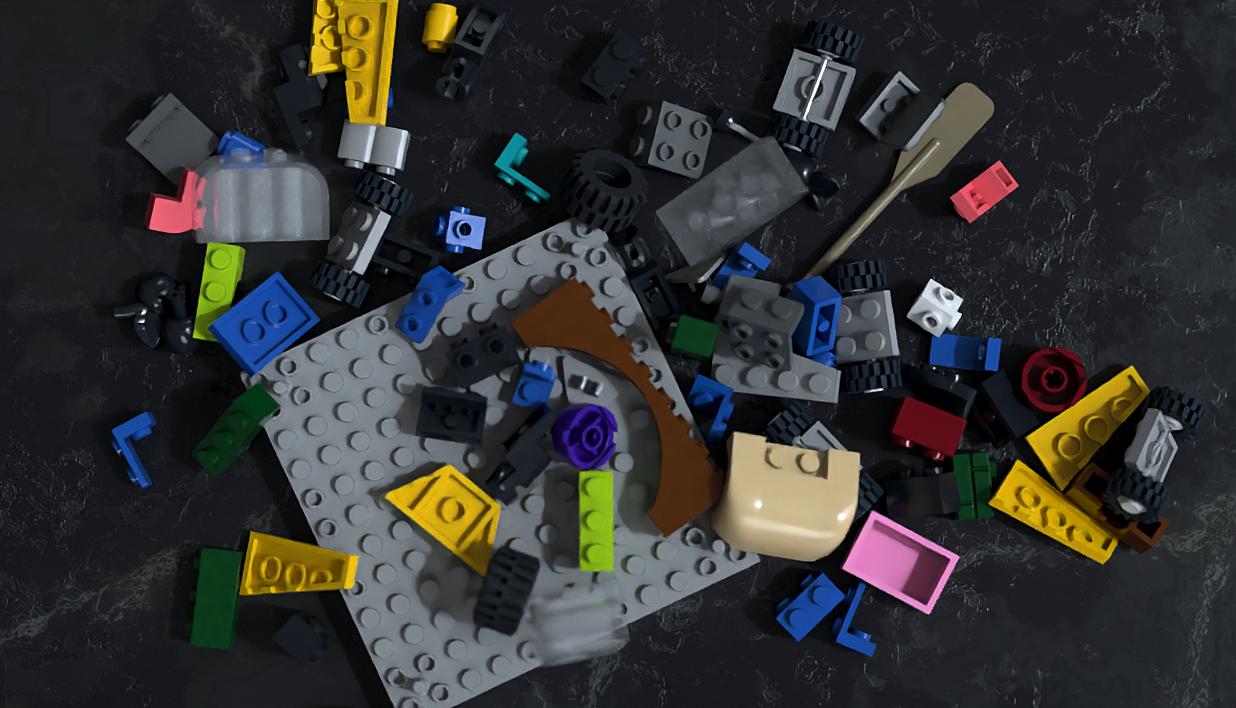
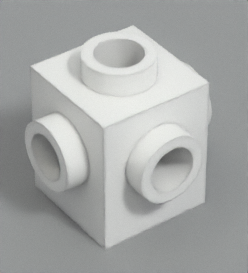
(935, 308)

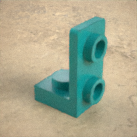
(515, 154)

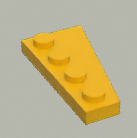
(367, 54)
(1077, 433)
(1043, 507)
(289, 566)

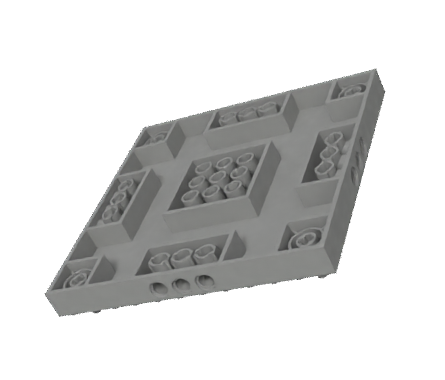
(352, 439)

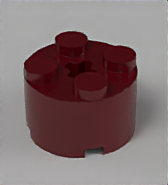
(1068, 375)

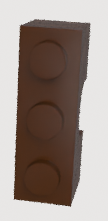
(1087, 493)

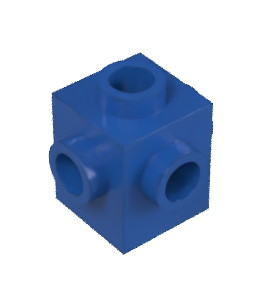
(458, 230)

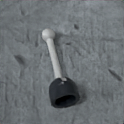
(729, 121)

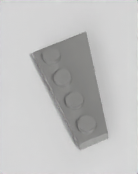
(804, 381)

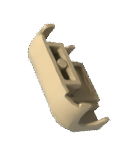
(786, 498)

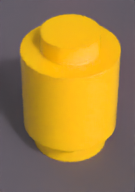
(440, 27)

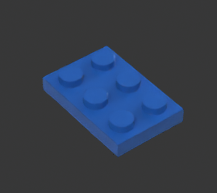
(263, 324)

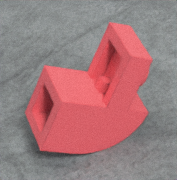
(983, 192)
(171, 213)

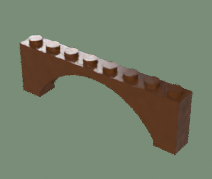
(574, 323)

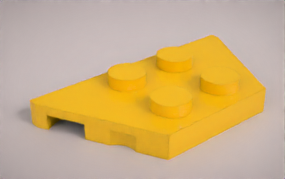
(453, 513)

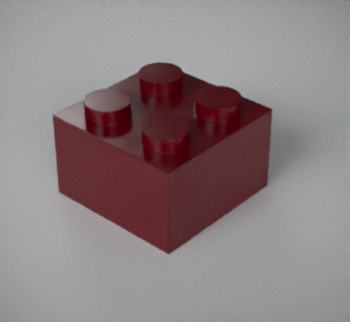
(926, 428)

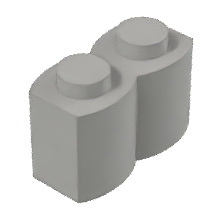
(373, 146)

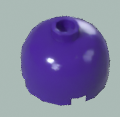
(585, 435)

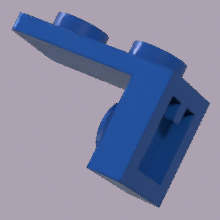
(742, 261)
(427, 302)
(965, 352)
(534, 385)
(713, 399)
(137, 428)
(857, 639)

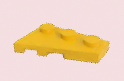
(325, 39)

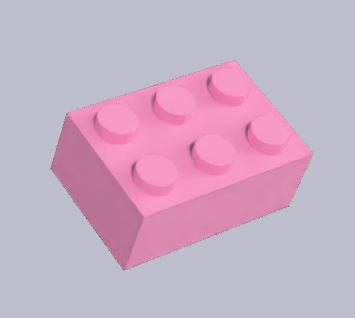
(899, 562)

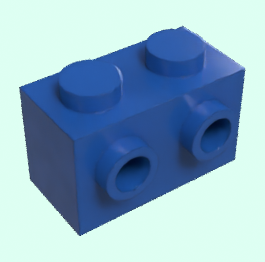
(820, 318)
(808, 606)

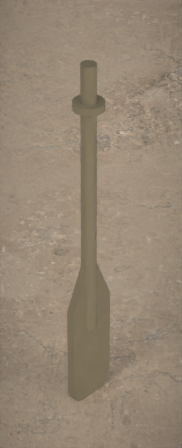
(960, 120)

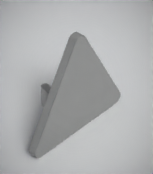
(696, 273)
(590, 384)

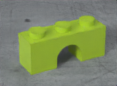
(218, 286)
(596, 521)

